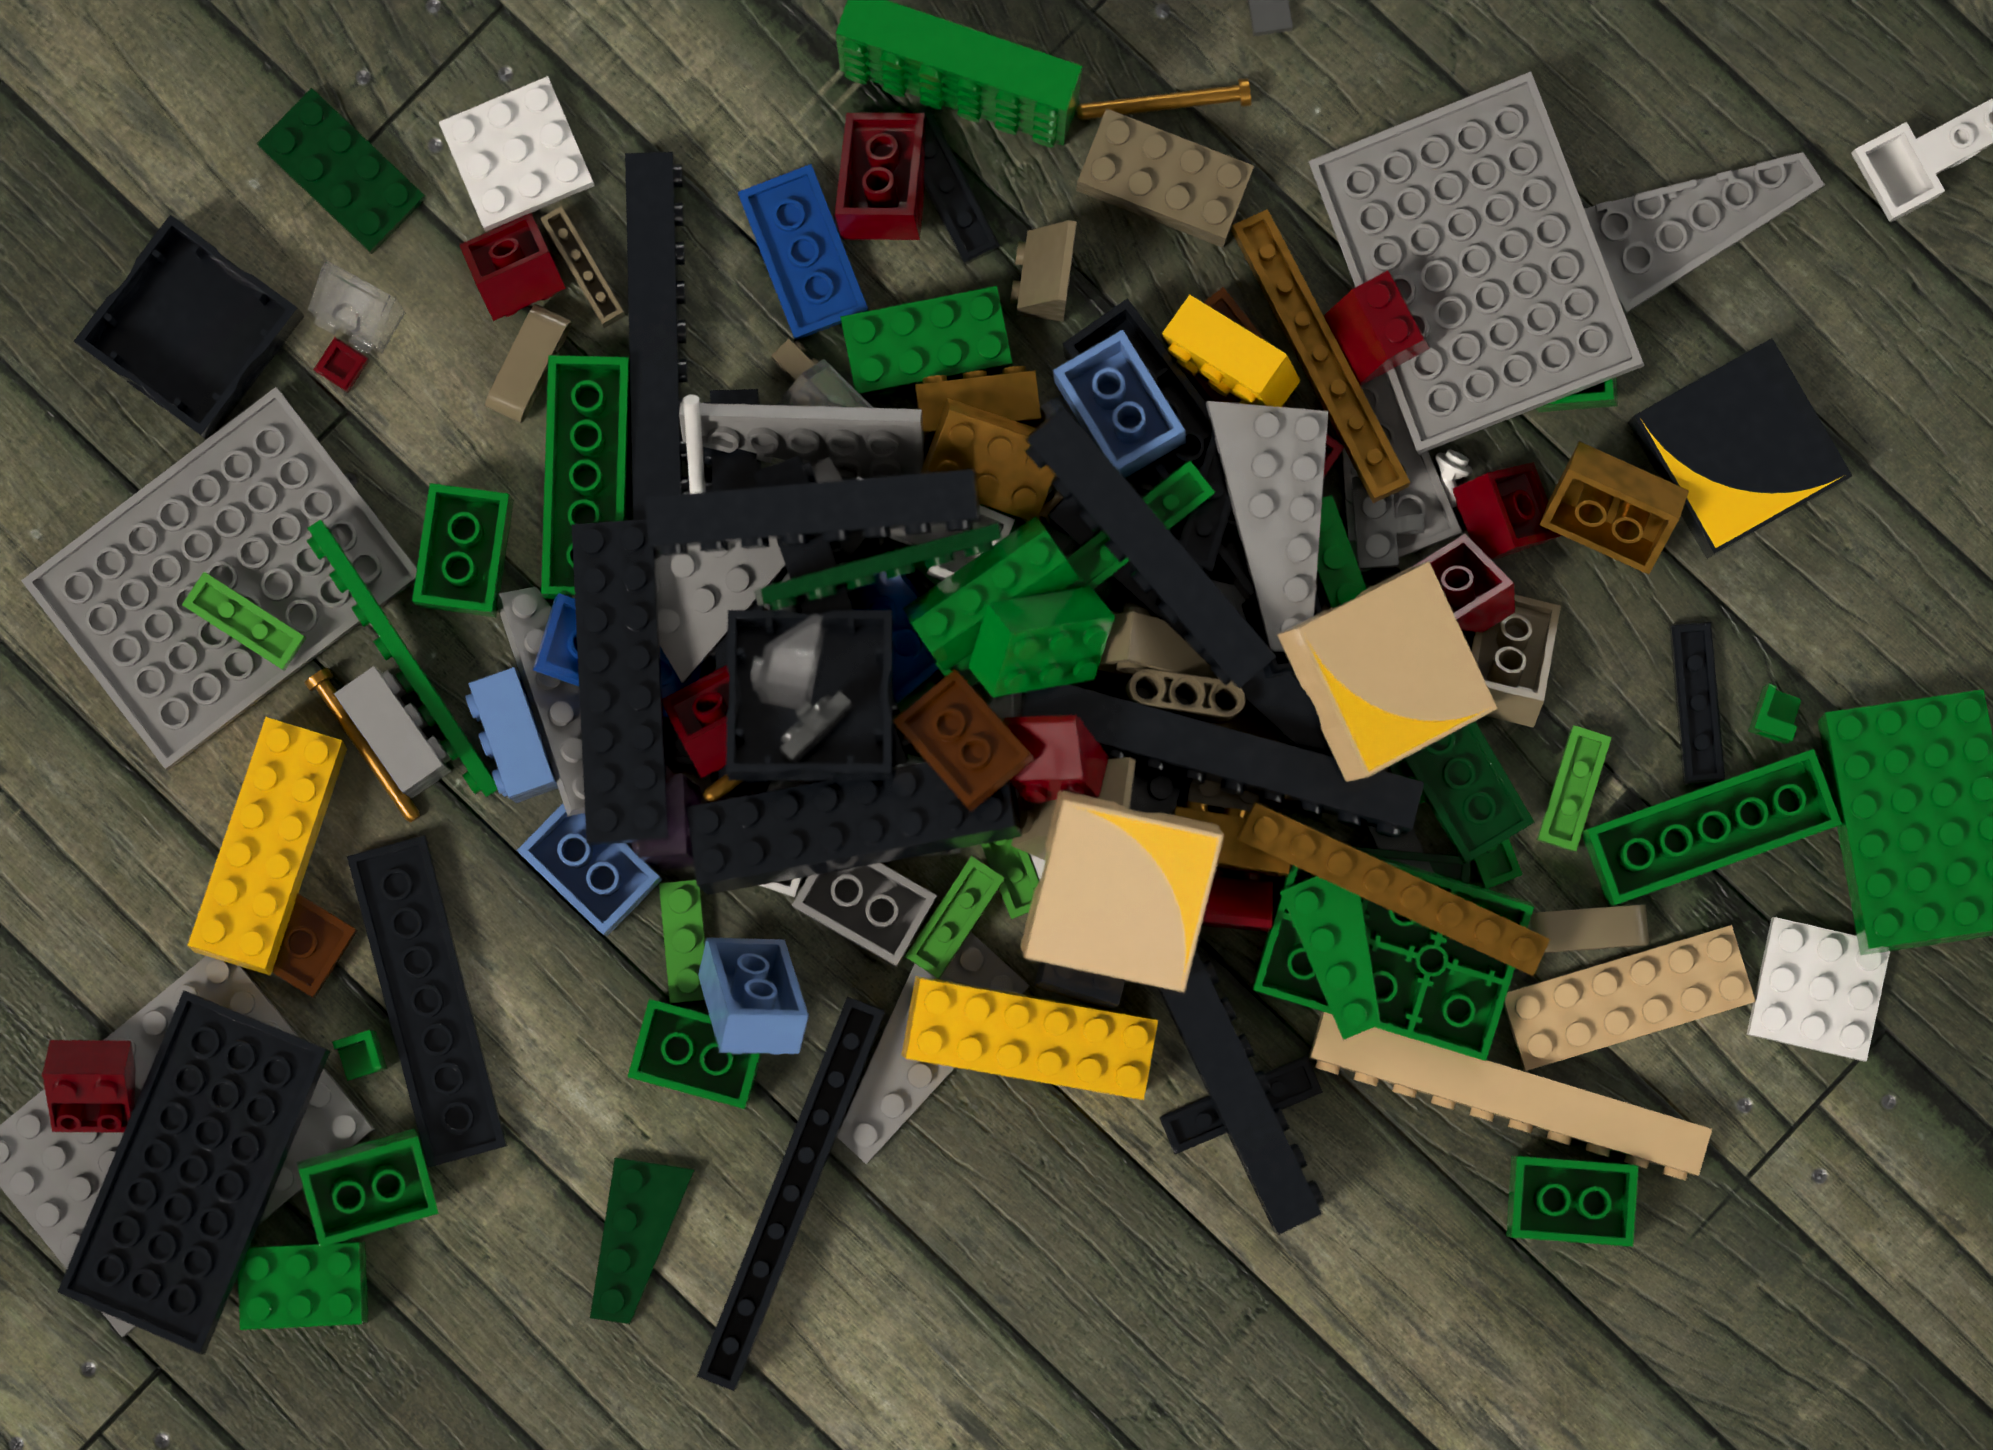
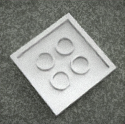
(516, 154)
(1817, 990)

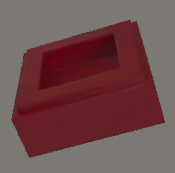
(341, 364)

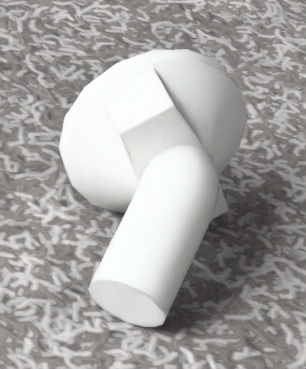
(1452, 467)

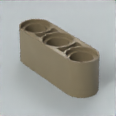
(527, 363)
(1201, 688)
(1593, 928)

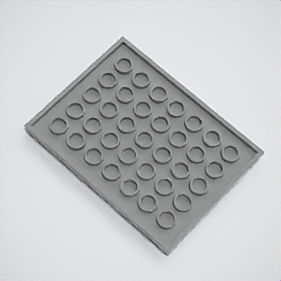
(1489, 256)
(243, 518)
(59, 1174)

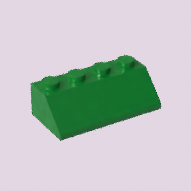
(1018, 567)

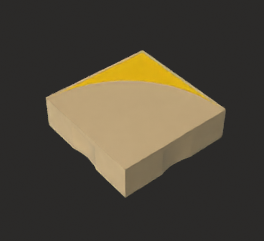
(1387, 672)
(1122, 891)

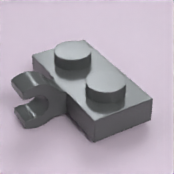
(1378, 530)
(817, 724)

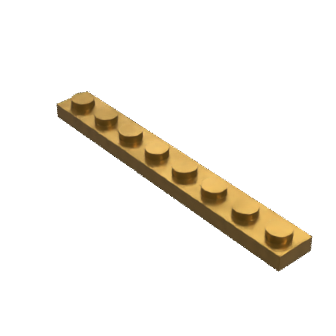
(1320, 356)
(1393, 889)

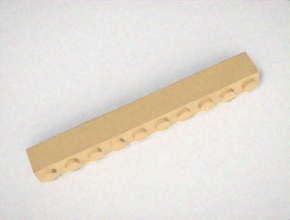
(1514, 1095)

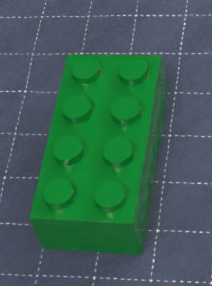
(925, 338)

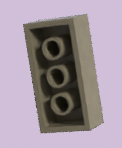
(1164, 178)

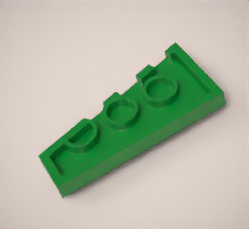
(1337, 946)

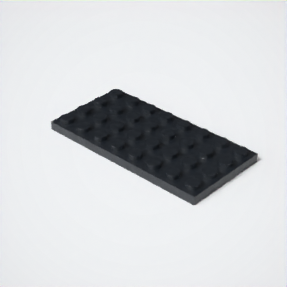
(194, 1172)

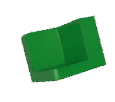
(1775, 715)
(360, 1054)

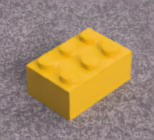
(1229, 356)

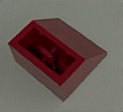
(89, 1085)

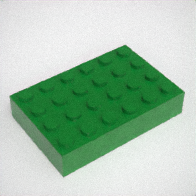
(959, 69)
(1914, 818)
(1422, 979)

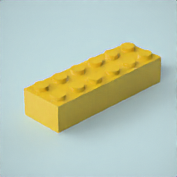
(267, 846)
(1029, 1037)

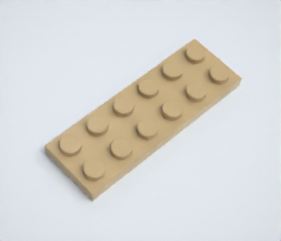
(1628, 998)

